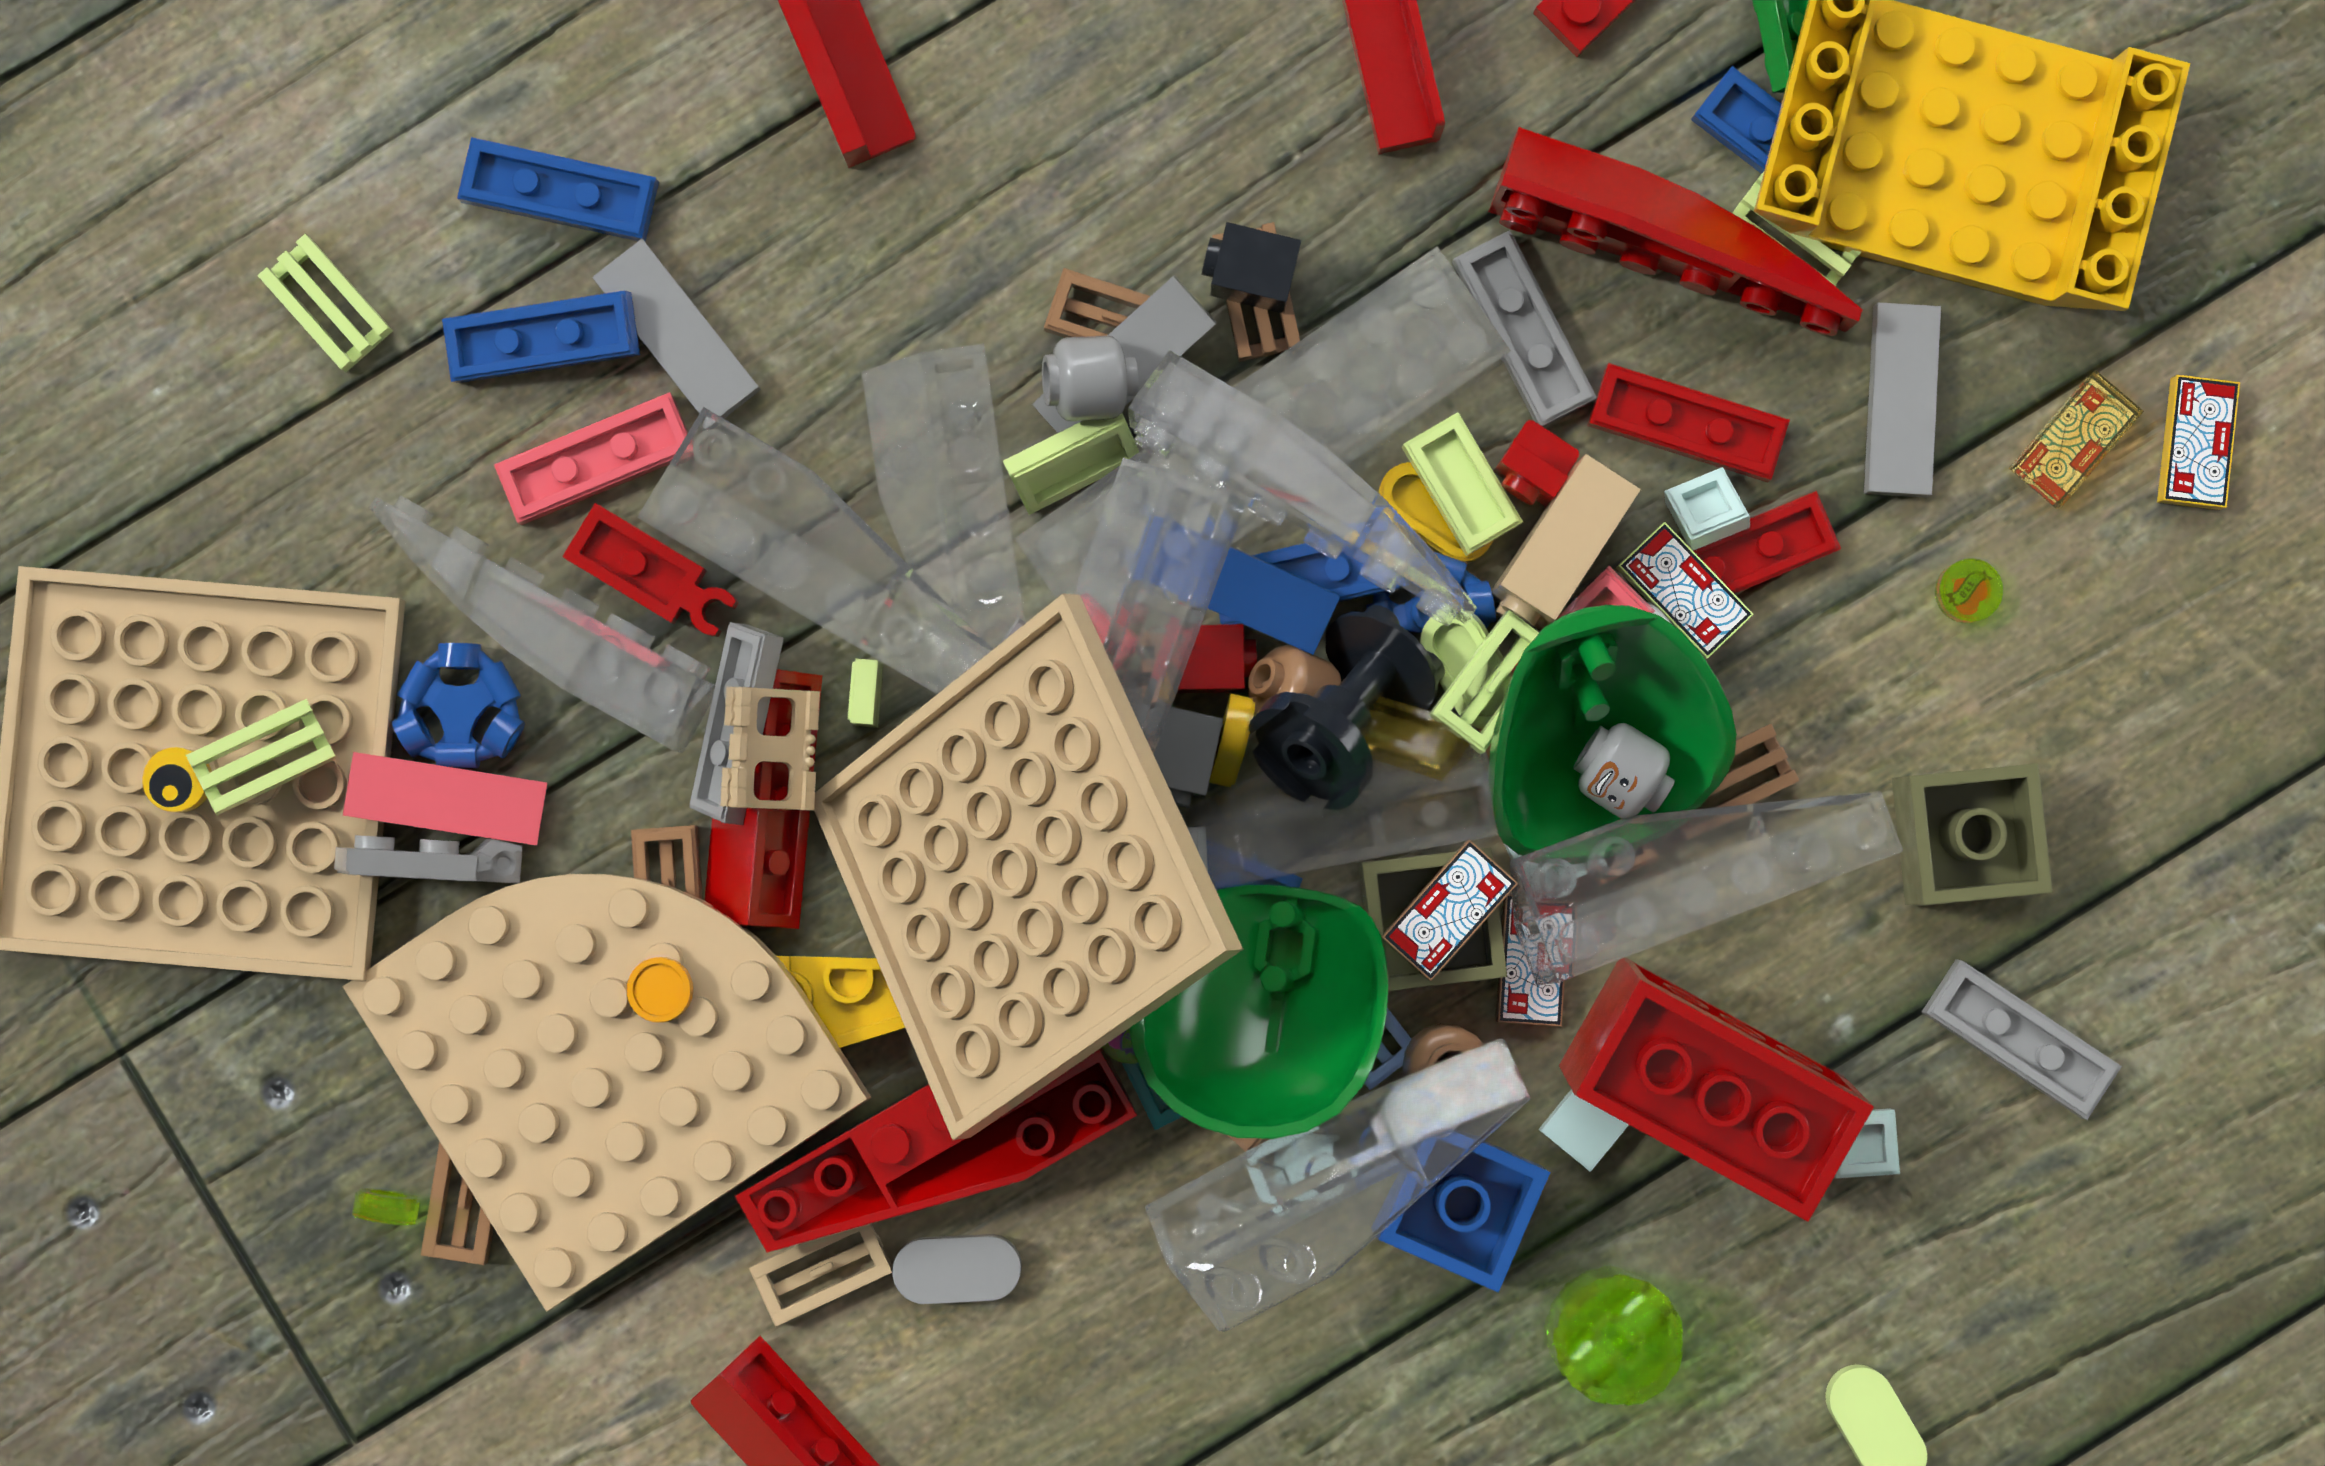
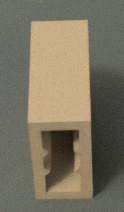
(1564, 543)

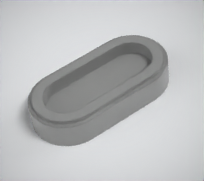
(957, 1269)

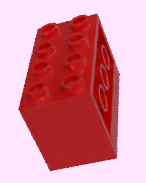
(1714, 1088)

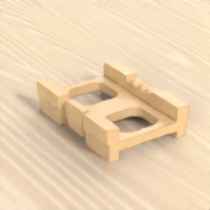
(750, 747)

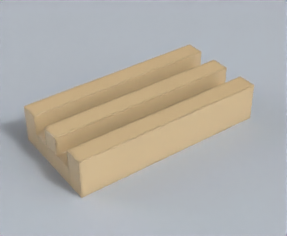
(770, 1292)

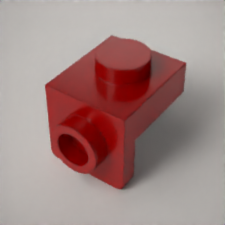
(1536, 464)

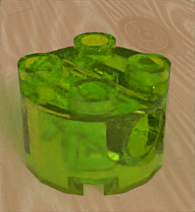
(1614, 1336)

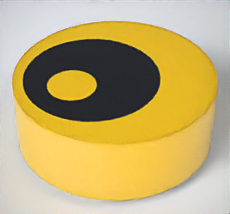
(172, 781)

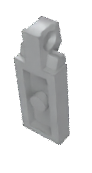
(435, 860)

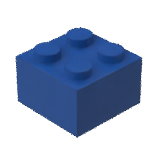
(1473, 1215)

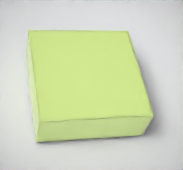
(865, 692)

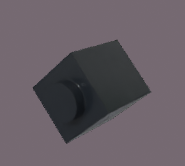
(1252, 267)

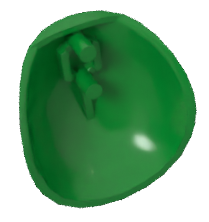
(1591, 673)
(1280, 1026)

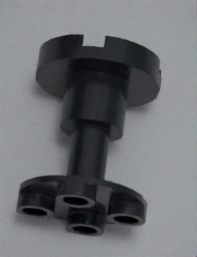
(1319, 740)

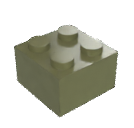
(1972, 835)
(1389, 890)

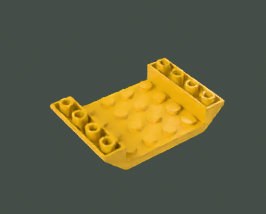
(1972, 151)

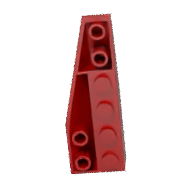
(1662, 227)
(910, 1162)

